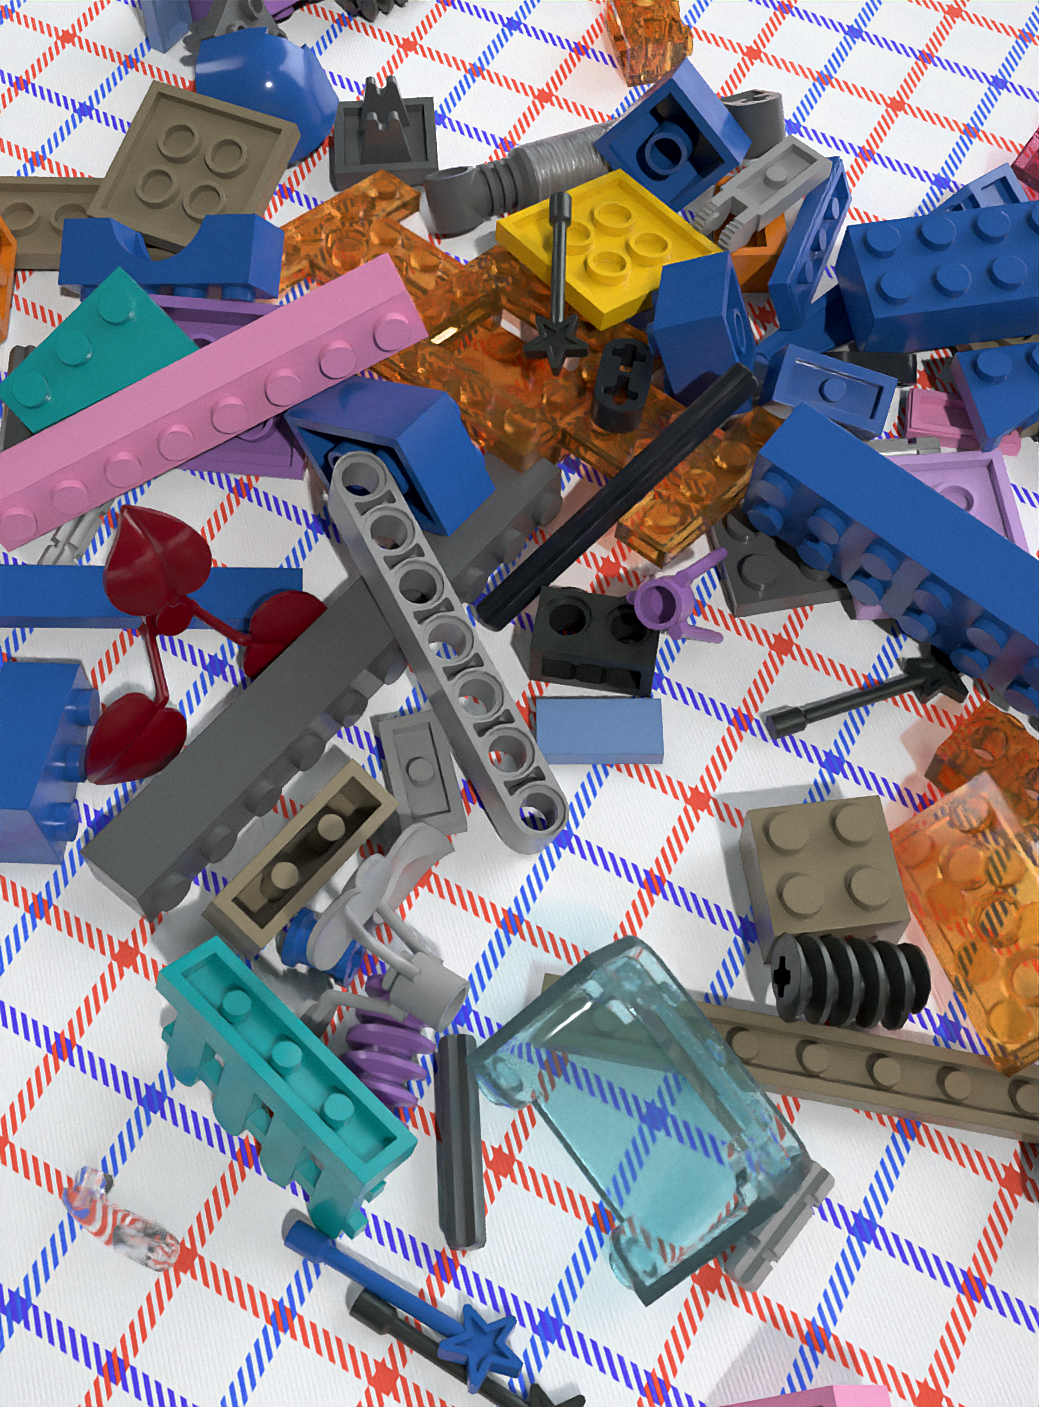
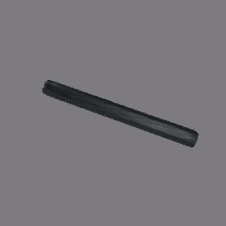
(618, 496)

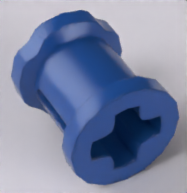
(295, 949)

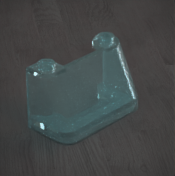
(647, 1112)

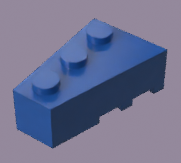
(42, 757)

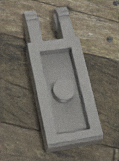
(762, 192)

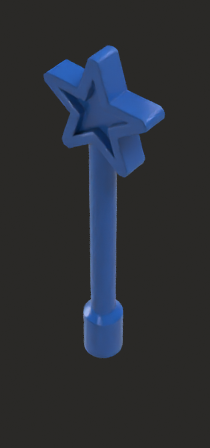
(469, 1343)

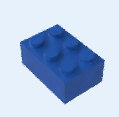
(413, 434)

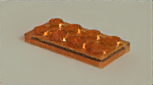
(976, 897)

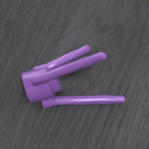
(670, 600)

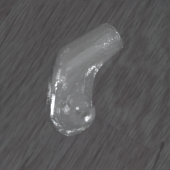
(118, 1228)

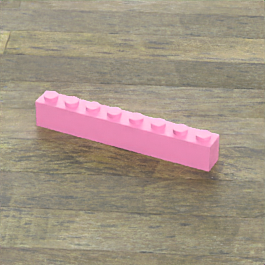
(205, 399)

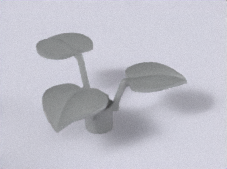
(374, 892)

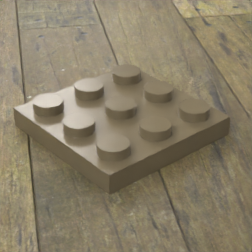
(191, 161)

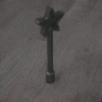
(557, 336)
(931, 674)
(384, 1319)

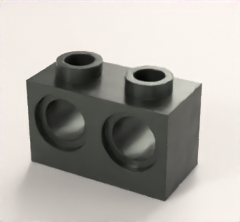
(592, 655)

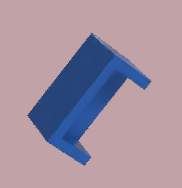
(837, 389)

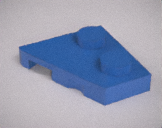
(999, 389)

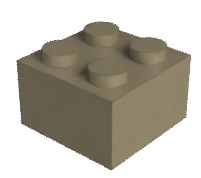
(823, 872)

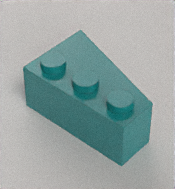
(94, 353)

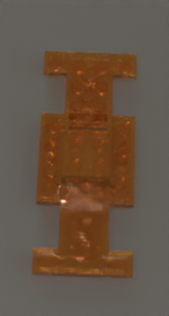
(513, 401)

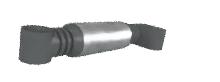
(534, 171)

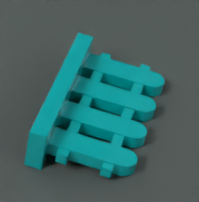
(286, 1066)

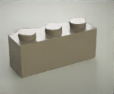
(300, 859)

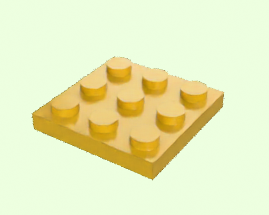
(612, 247)

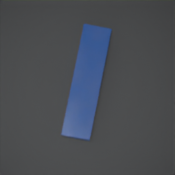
(809, 247)

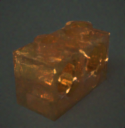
(647, 38)
(1013, 765)

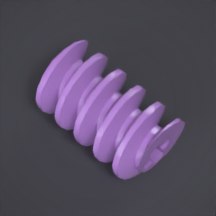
(384, 1051)

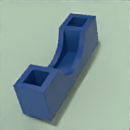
(226, 260)

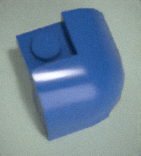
(270, 78)

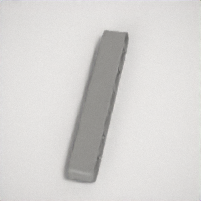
(443, 679)

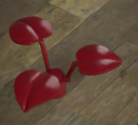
(149, 576)

